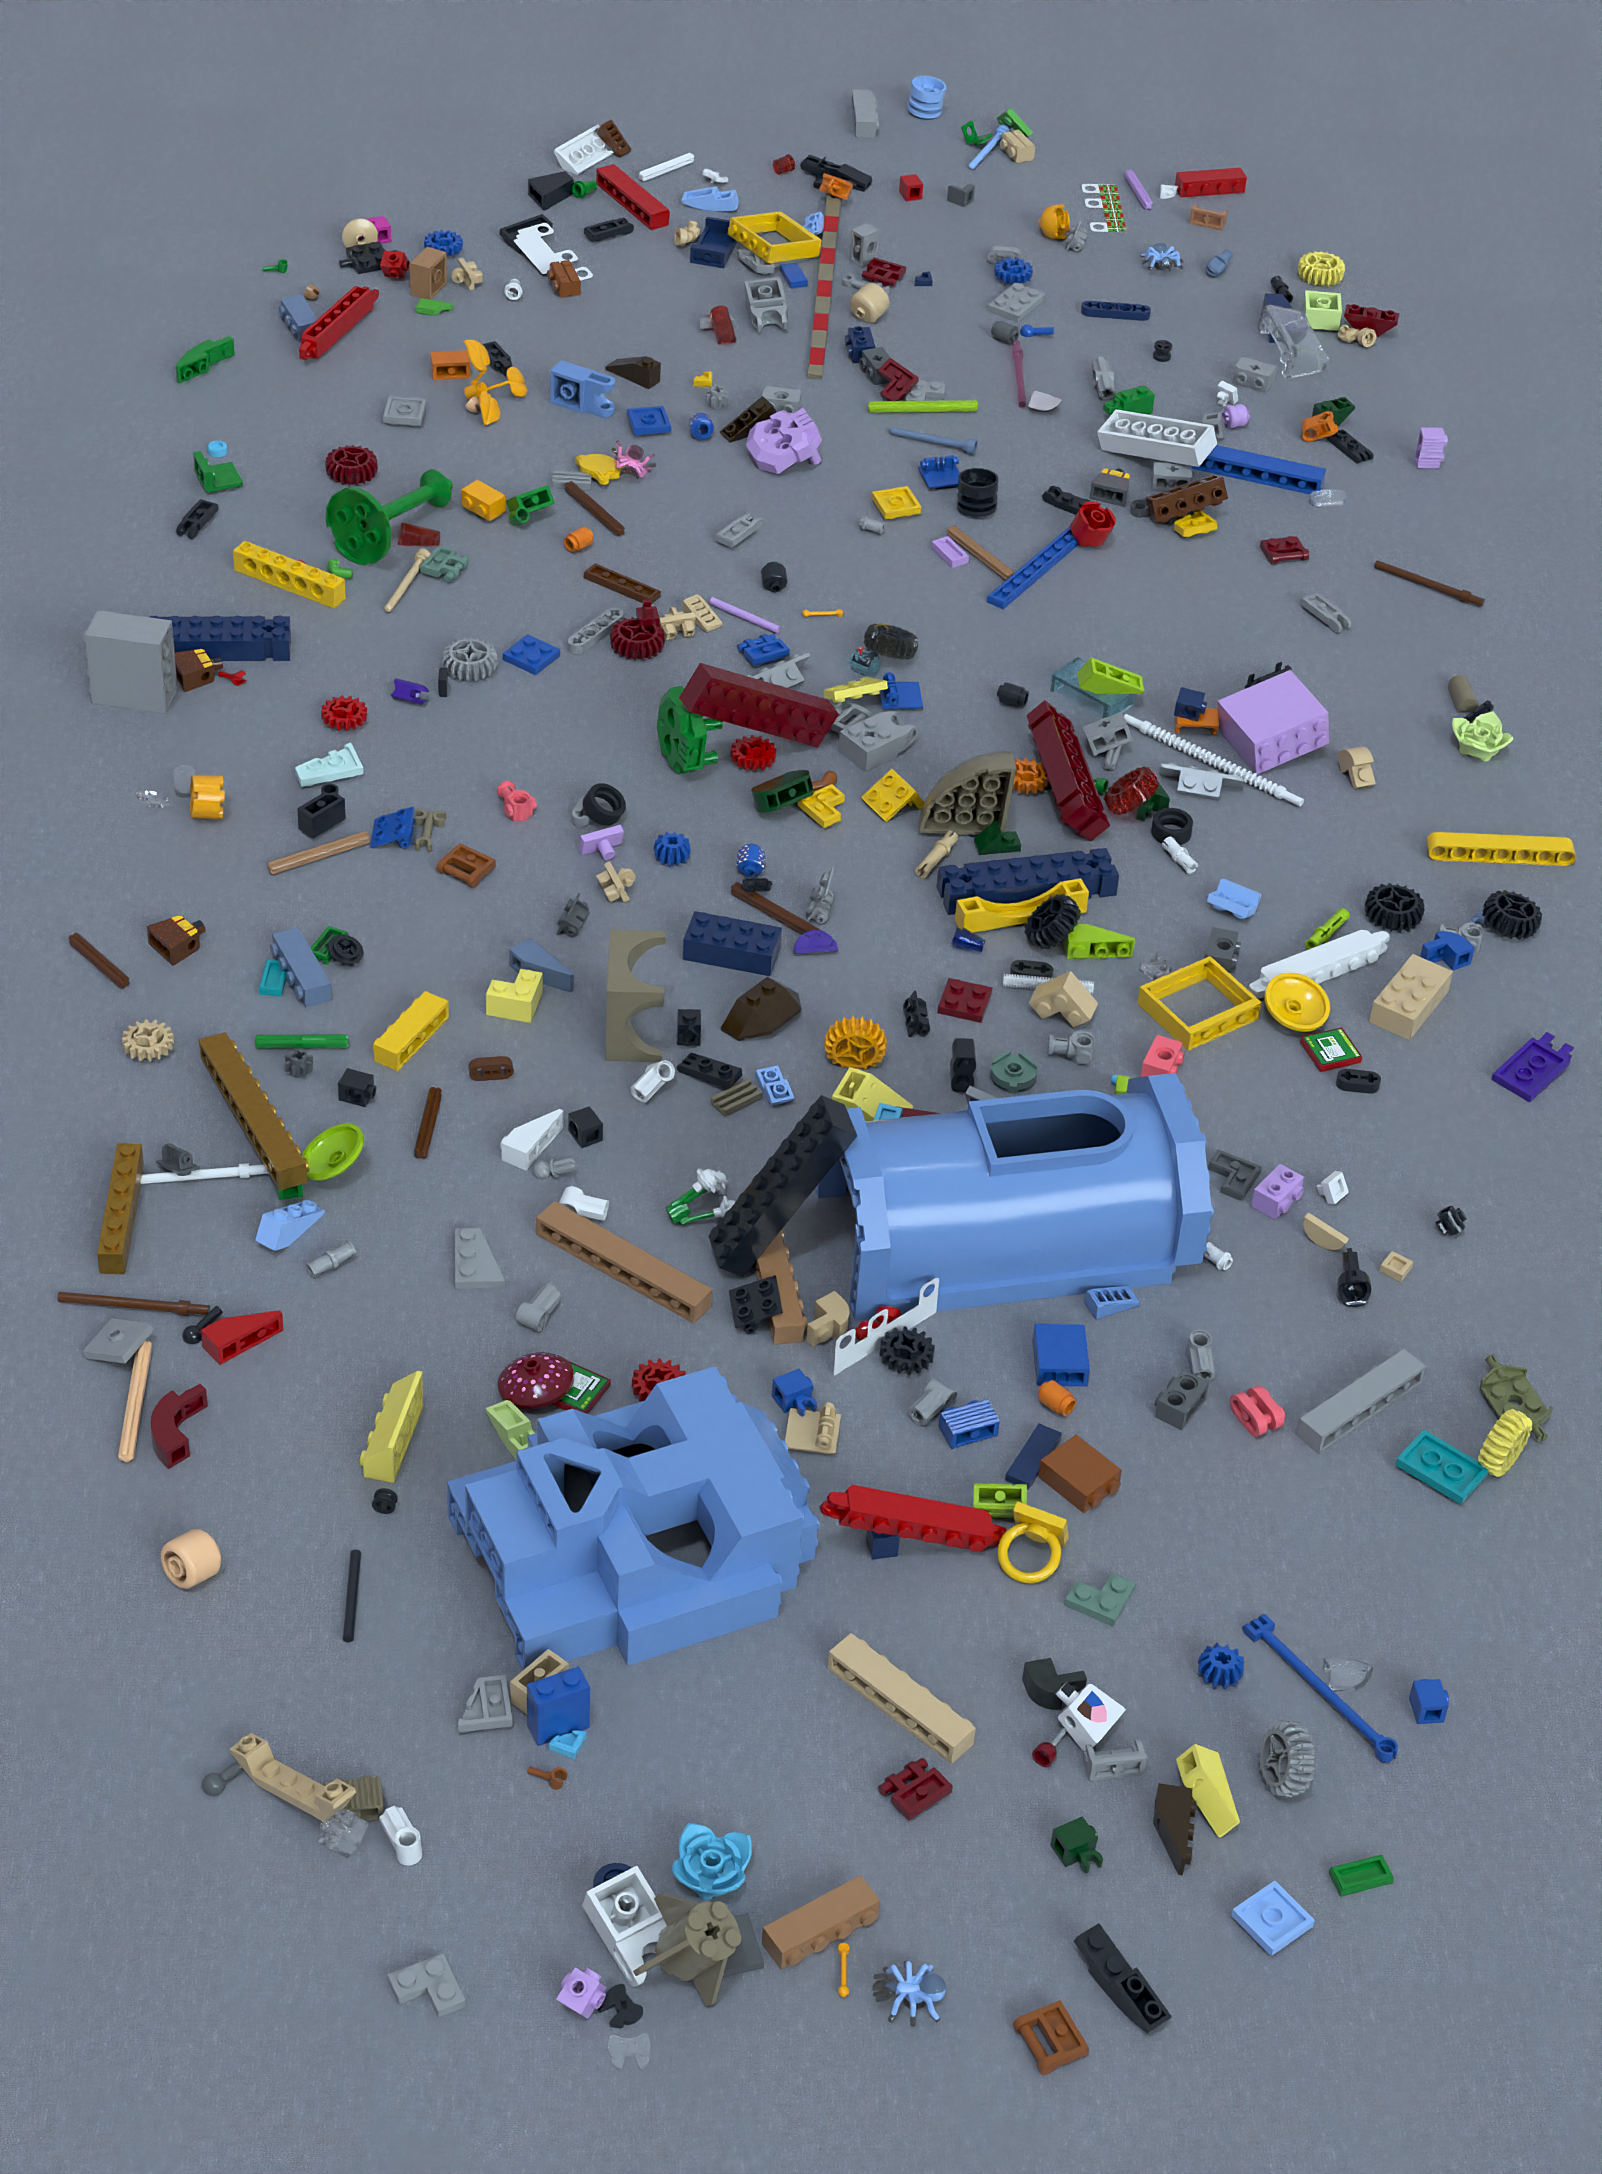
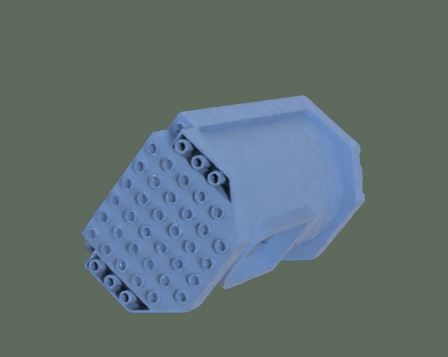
(1025, 1197)

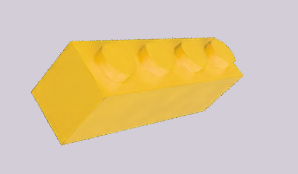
(411, 1030)

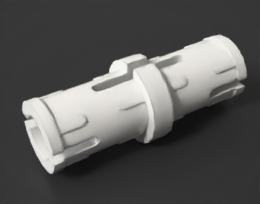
(1180, 855)

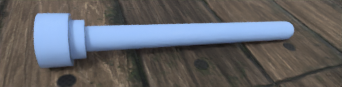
(998, 136)

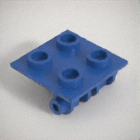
(940, 471)
(900, 694)
(394, 827)

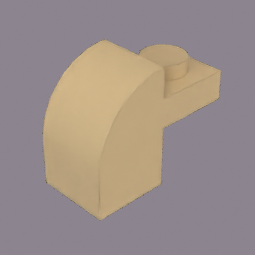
(1358, 764)
(830, 1320)

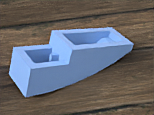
(711, 199)

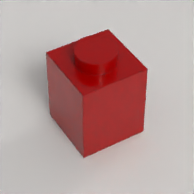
(911, 187)

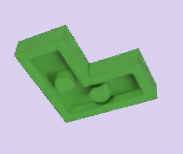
(1013, 121)

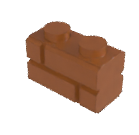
(564, 278)

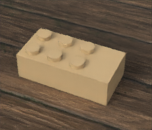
(1410, 996)

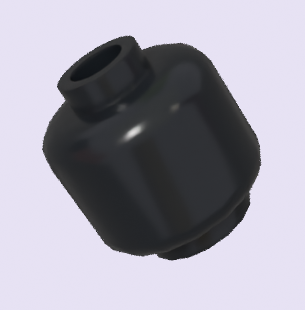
(774, 575)

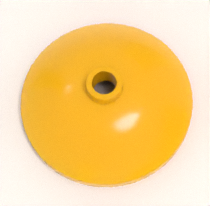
(1297, 1002)

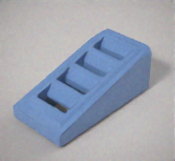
(1098, 1300)

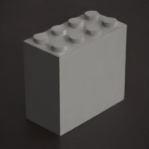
(130, 661)

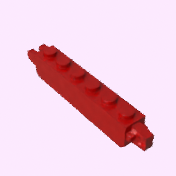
(336, 321)
(913, 1518)

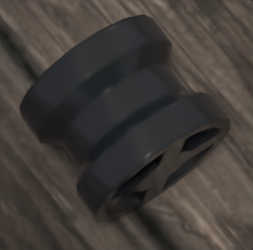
(1162, 350)

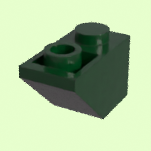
(1339, 407)

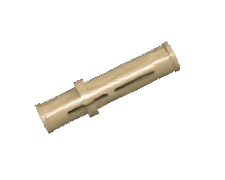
(940, 850)

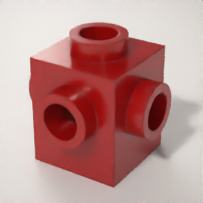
(394, 264)

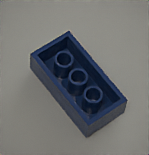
(732, 943)

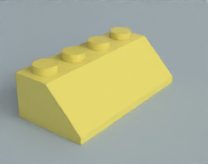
(393, 1429)

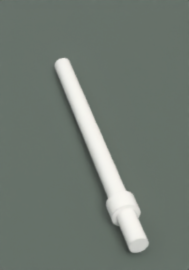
(242, 1170)

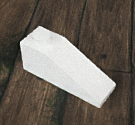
(531, 1139)

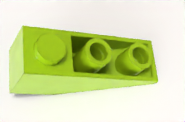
(1096, 942)

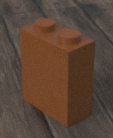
(1080, 1473)

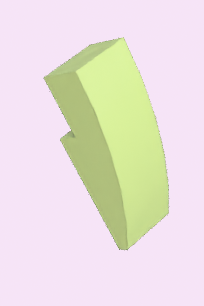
(510, 1425)

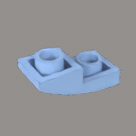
(814, 223)
(773, 1085)

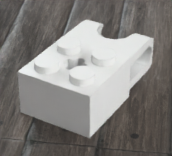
(626, 1933)

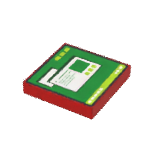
(1331, 1049)
(586, 1390)

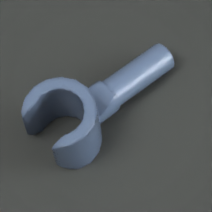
(1478, 918)

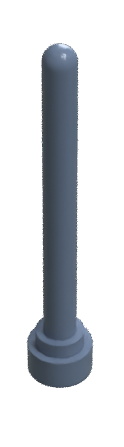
(969, 446)

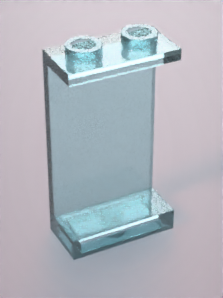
(1068, 676)

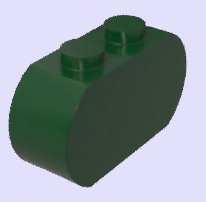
(782, 791)

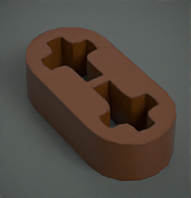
(491, 1068)

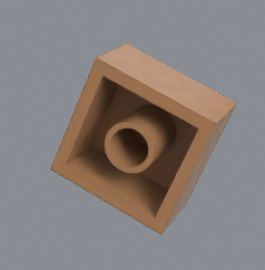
(428, 273)

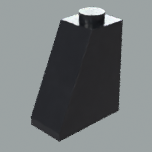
(550, 189)

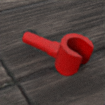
(236, 678)

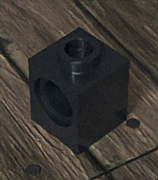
(356, 1087)
(585, 1127)

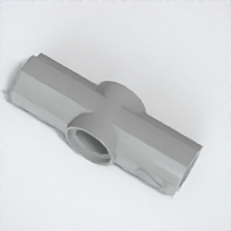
(1103, 378)

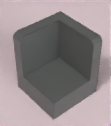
(961, 196)

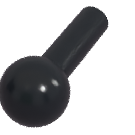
(192, 1333)

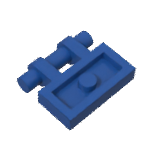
(763, 649)

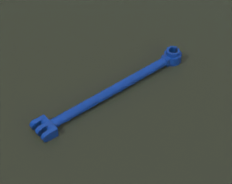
(1385, 1747)

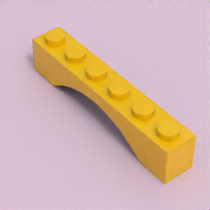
(982, 915)

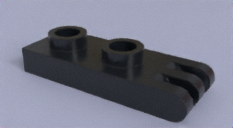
(1350, 446)
(710, 1070)

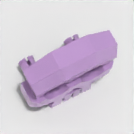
(783, 441)

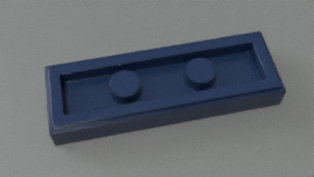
(1027, 1464)

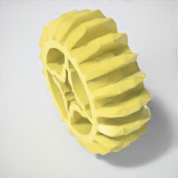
(1321, 268)
(1505, 1442)

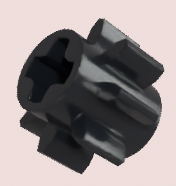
(1451, 1220)

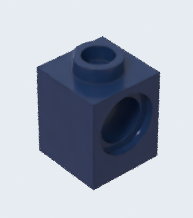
(1190, 704)

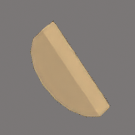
(1323, 1234)

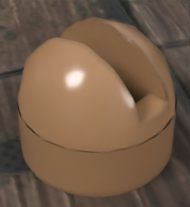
(311, 292)

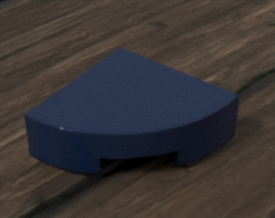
(924, 280)

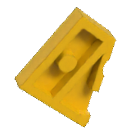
(1195, 524)

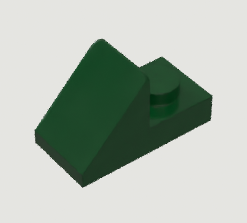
(1157, 801)
(995, 842)

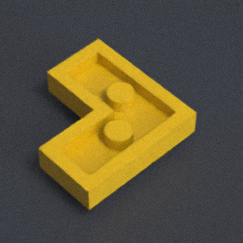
(821, 805)

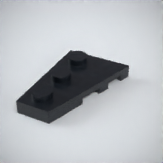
(509, 233)

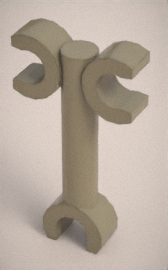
(428, 819)

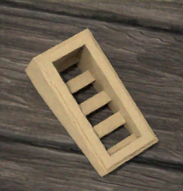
(702, 612)

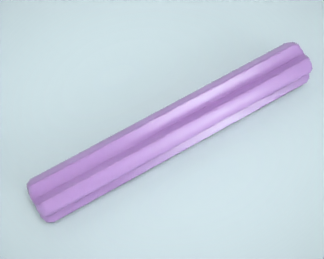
(1138, 189)

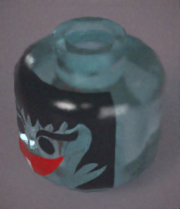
(864, 661)

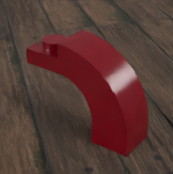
(168, 1441)

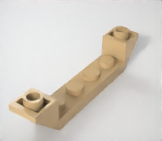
(286, 1783)

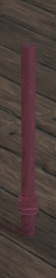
(1017, 354)

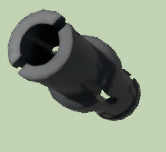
(1281, 288)

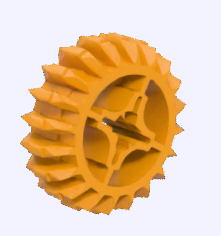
(855, 1043)

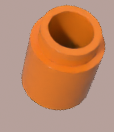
(578, 539)
(1056, 1398)

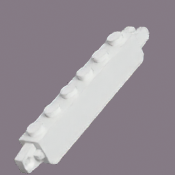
(1327, 959)

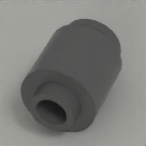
(1005, 332)

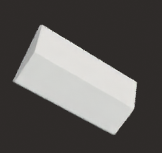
(583, 152)

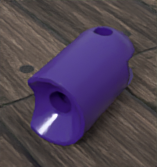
(408, 691)

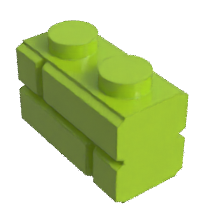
(999, 1499)

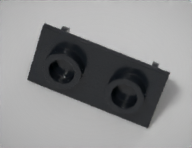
(916, 1015)

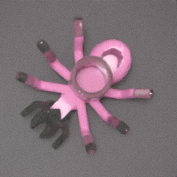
(632, 459)

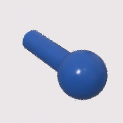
(1028, 331)

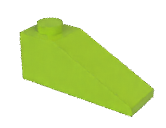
(1108, 679)

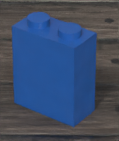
(1061, 1354)
(558, 1705)

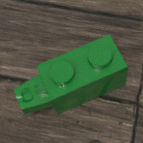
(1132, 400)

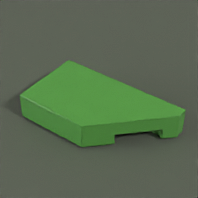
(432, 307)

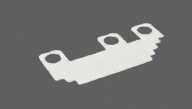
(539, 252)

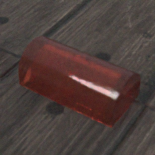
(722, 325)

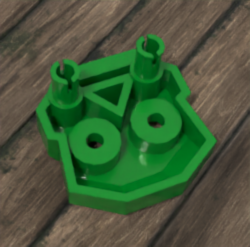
(684, 734)

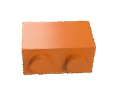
(450, 365)

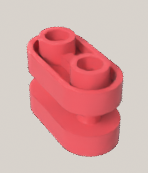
(1257, 1410)

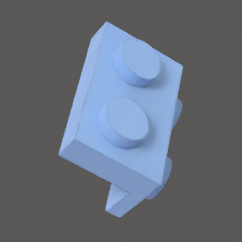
(1235, 899)

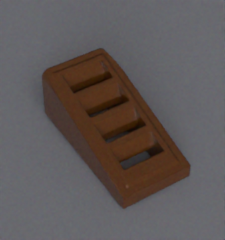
(609, 134)

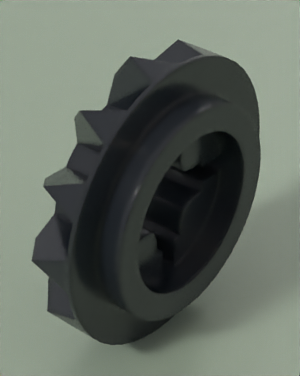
(343, 942)

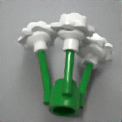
(707, 1181)

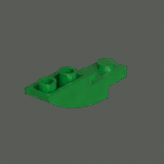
(202, 356)

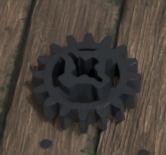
(907, 1350)

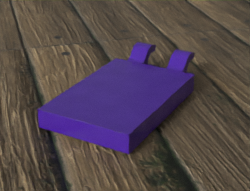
(1533, 1067)

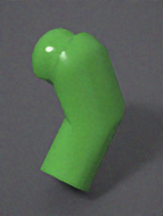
(340, 572)

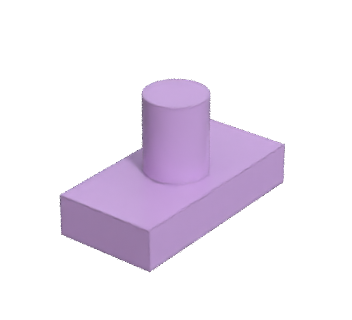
(602, 841)

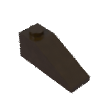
(639, 370)

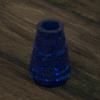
(967, 940)

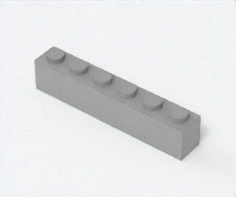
(1360, 1400)

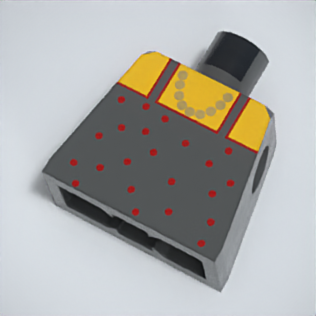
(1110, 487)

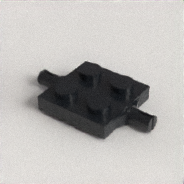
(364, 257)

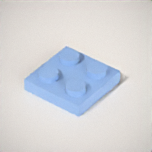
(1273, 1918)

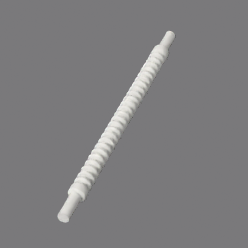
(1222, 764)

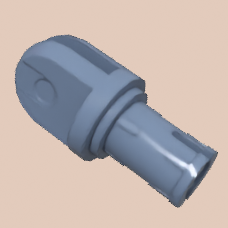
(1218, 263)

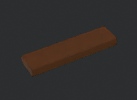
(621, 584)

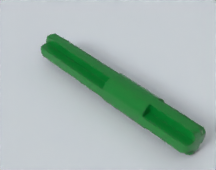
(302, 1041)

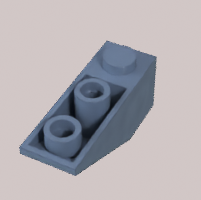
(532, 956)

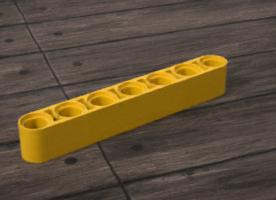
(1501, 848)

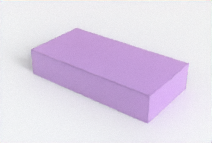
(950, 551)

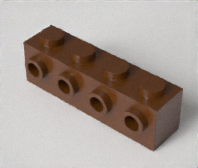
(1187, 498)

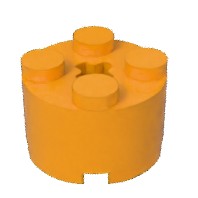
(206, 797)

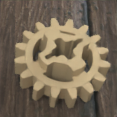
(147, 1040)

